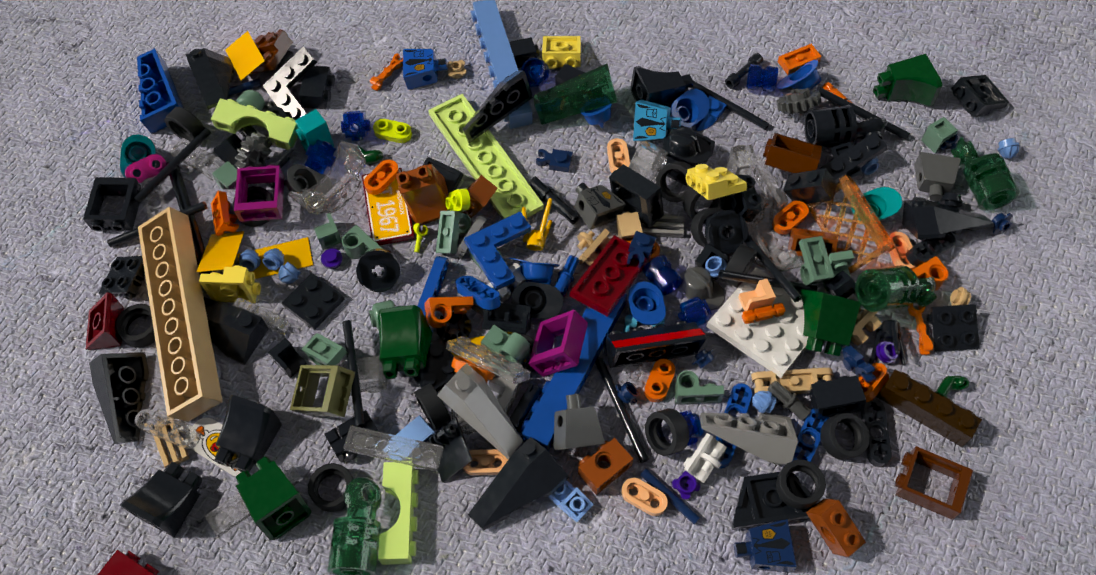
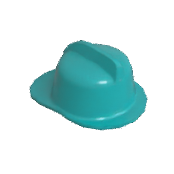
(134, 149)
(883, 201)

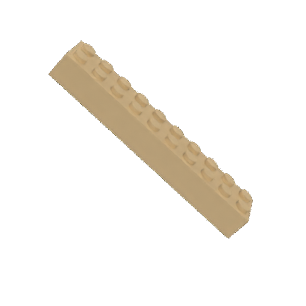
(179, 316)

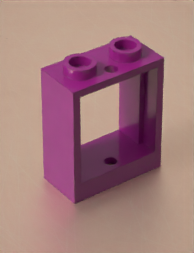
(259, 210)
(549, 360)

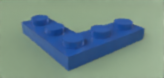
(484, 245)

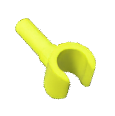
(419, 235)

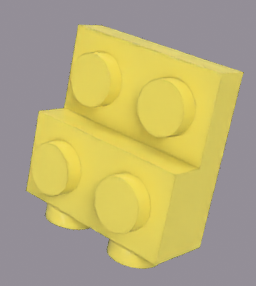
(561, 50)
(715, 182)
(232, 284)

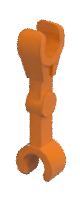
(394, 65)
(925, 343)

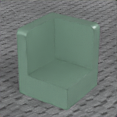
(938, 133)
(225, 175)
(328, 234)

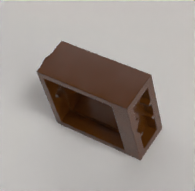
(791, 154)
(961, 479)

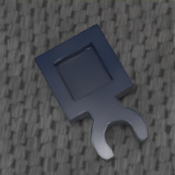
(557, 160)
(640, 247)
(856, 363)

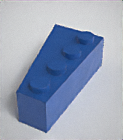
(157, 91)

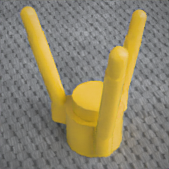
(537, 238)

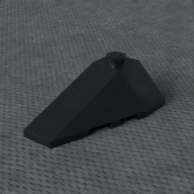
(211, 74)
(504, 100)
(234, 329)
(524, 478)

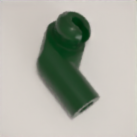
(372, 156)
(952, 383)

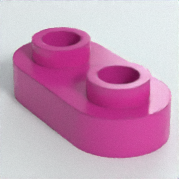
(145, 167)

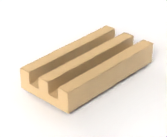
(161, 448)

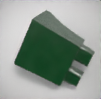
(909, 81)
(828, 319)
(403, 340)
(272, 499)

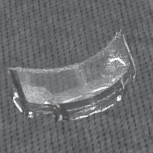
(337, 185)
(762, 232)

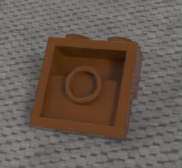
(272, 48)

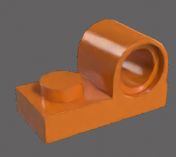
(932, 268)
(446, 305)

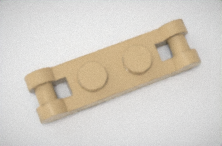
(795, 381)

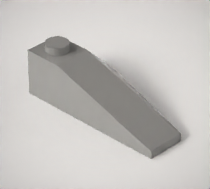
(477, 405)
(764, 436)

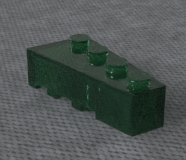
(576, 95)

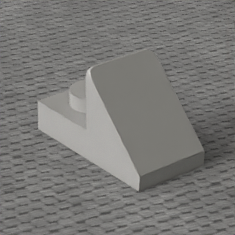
(506, 390)

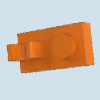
(222, 219)

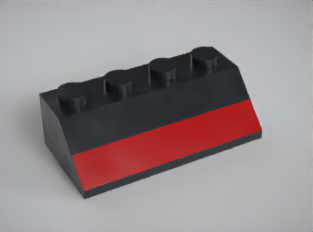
(654, 343)

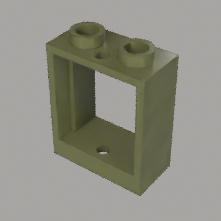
(336, 393)

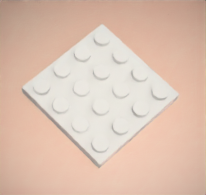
(769, 342)

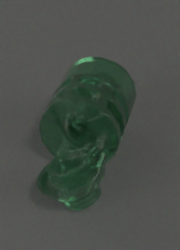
(986, 176)
(893, 288)
(356, 535)

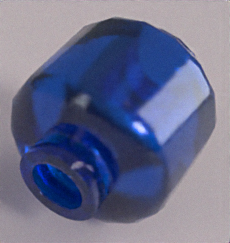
(695, 311)
(694, 426)

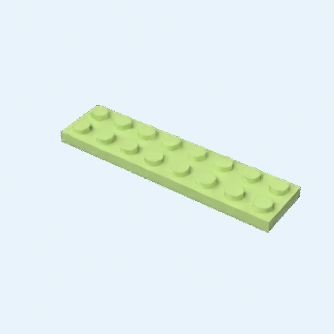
(485, 158)

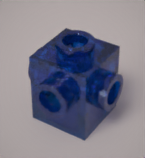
(358, 118)
(320, 156)

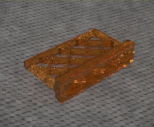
(868, 219)

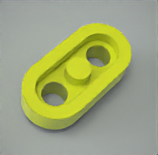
(390, 130)
(458, 200)

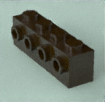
(929, 408)

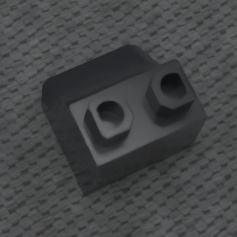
(657, 86)
(246, 433)
(165, 499)

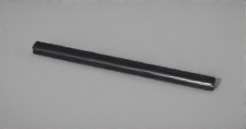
(183, 203)

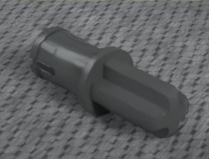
(789, 400)

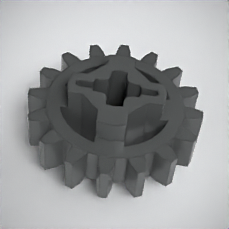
(798, 101)
(253, 151)

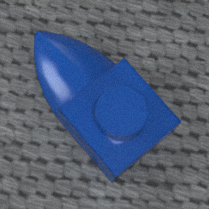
(715, 111)

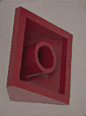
(102, 322)

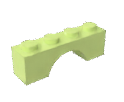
(232, 117)
(397, 543)

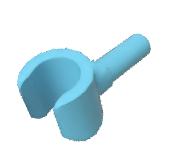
(631, 322)

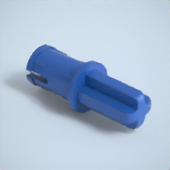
(566, 275)

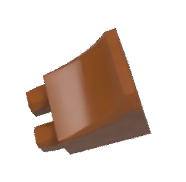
(423, 193)

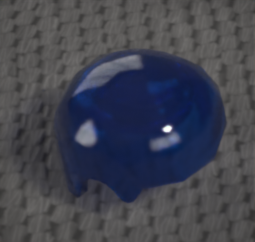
(536, 71)

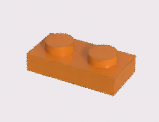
(796, 59)

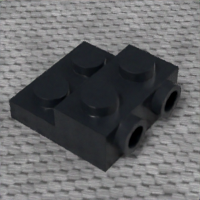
(978, 95)
(745, 203)

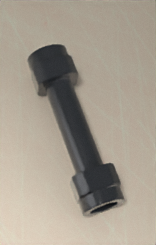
(734, 78)

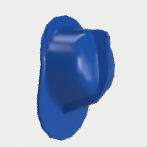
(803, 78)
(690, 107)
(598, 116)
(536, 272)
(647, 303)

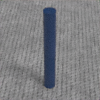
(245, 86)
(671, 497)

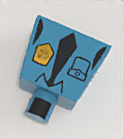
(653, 121)

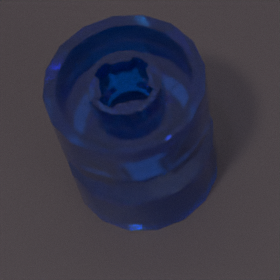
(761, 77)
(662, 275)

